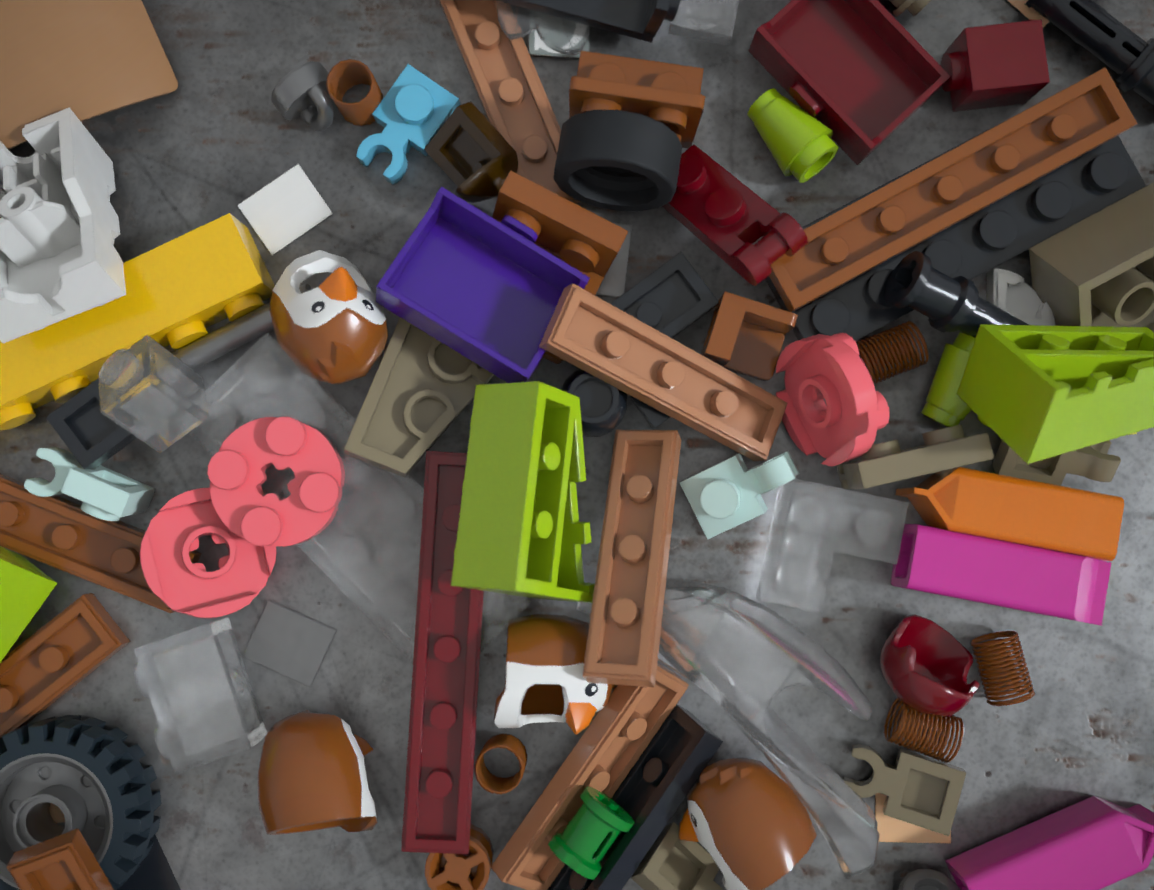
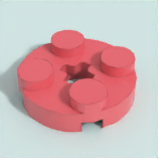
(854, 410)
(240, 470)
(188, 586)

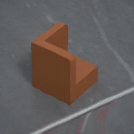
(747, 335)

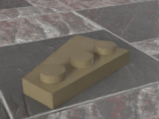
(412, 400)

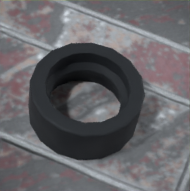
(618, 160)

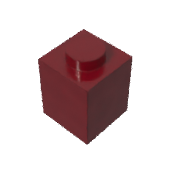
(996, 65)

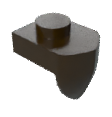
(472, 154)

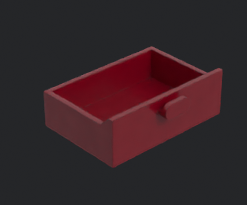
(848, 68)

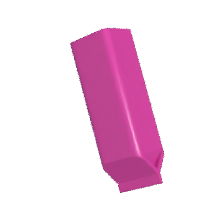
(1002, 573)
(1068, 850)

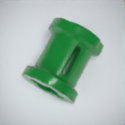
(590, 833)

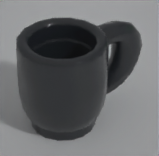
(600, 403)

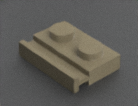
(888, 463)

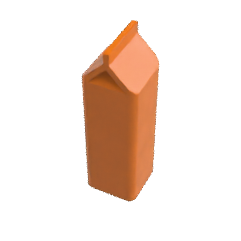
(1020, 511)

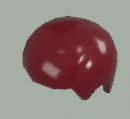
(927, 667)

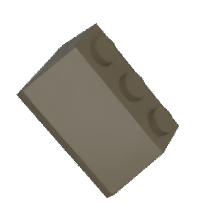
(1101, 267)

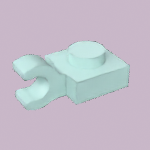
(101, 490)
(732, 494)

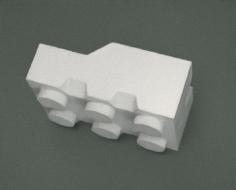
(56, 228)

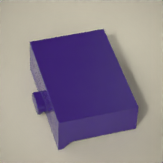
(478, 286)

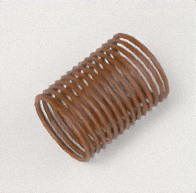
(344, 76)
(893, 353)
(999, 665)
(911, 719)
(497, 784)

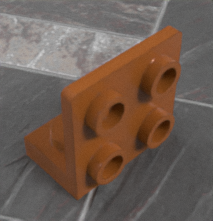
(642, 87)
(562, 229)

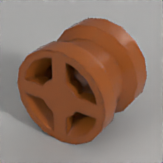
(460, 872)

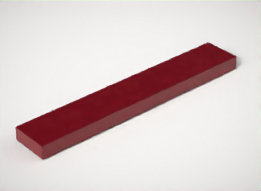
(442, 676)

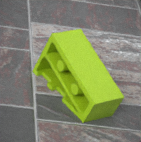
(1060, 385)
(521, 495)

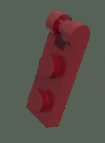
(732, 217)

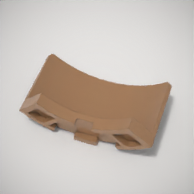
(76, 57)

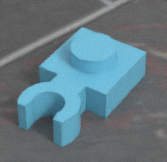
(410, 118)

